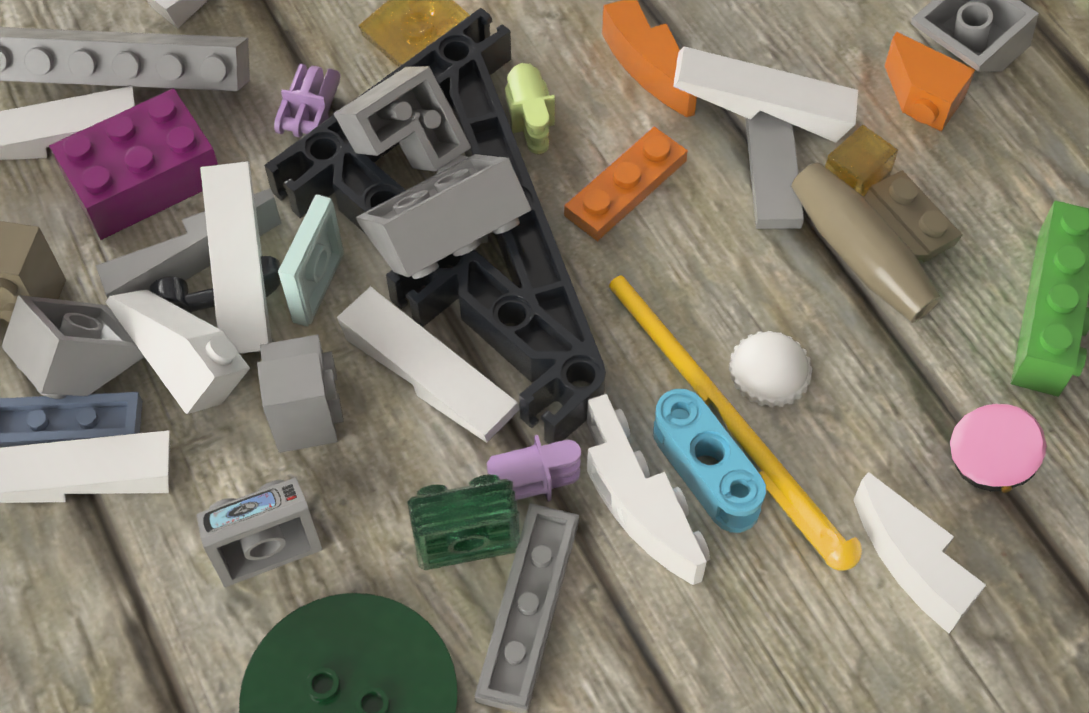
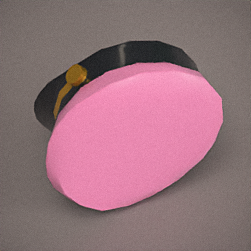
(998, 447)

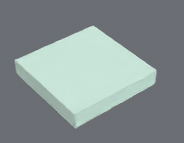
(311, 261)

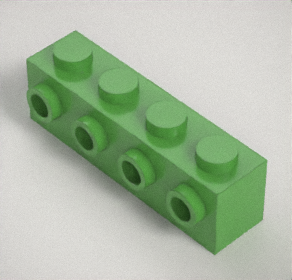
(1056, 304)

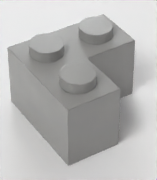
(408, 112)
(299, 393)

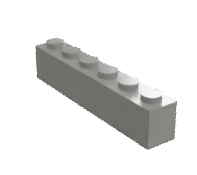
(124, 59)

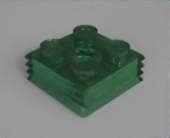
(464, 522)

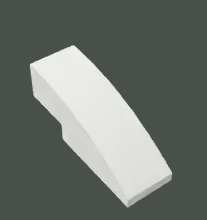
(915, 553)

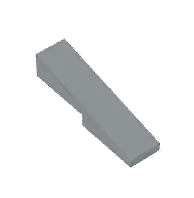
(178, 256)

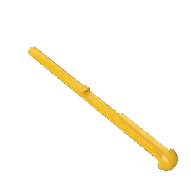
(779, 482)

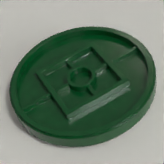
(350, 659)

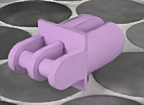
(307, 100)
(538, 467)

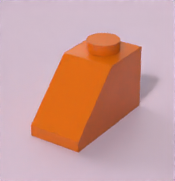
(926, 81)

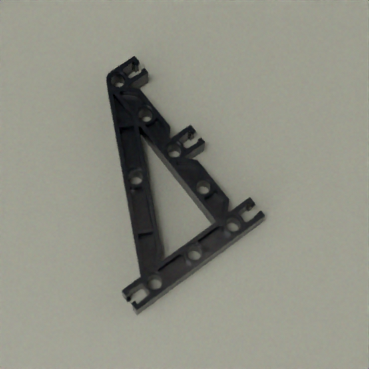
(553, 336)

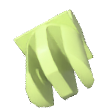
(530, 106)

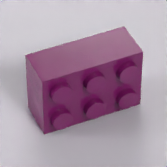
(135, 163)

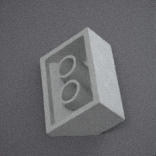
(446, 214)

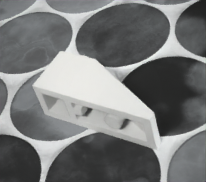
(184, 351)

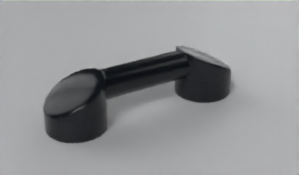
(176, 289)

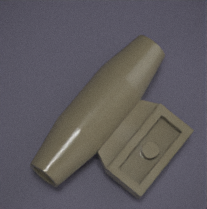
(881, 234)

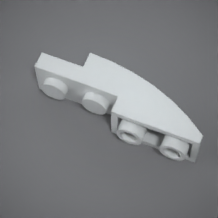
(642, 504)

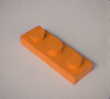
(625, 183)

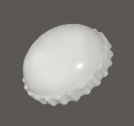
(770, 369)

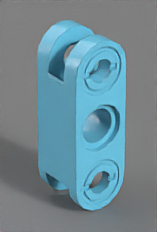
(727, 490)

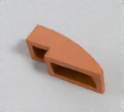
(646, 53)

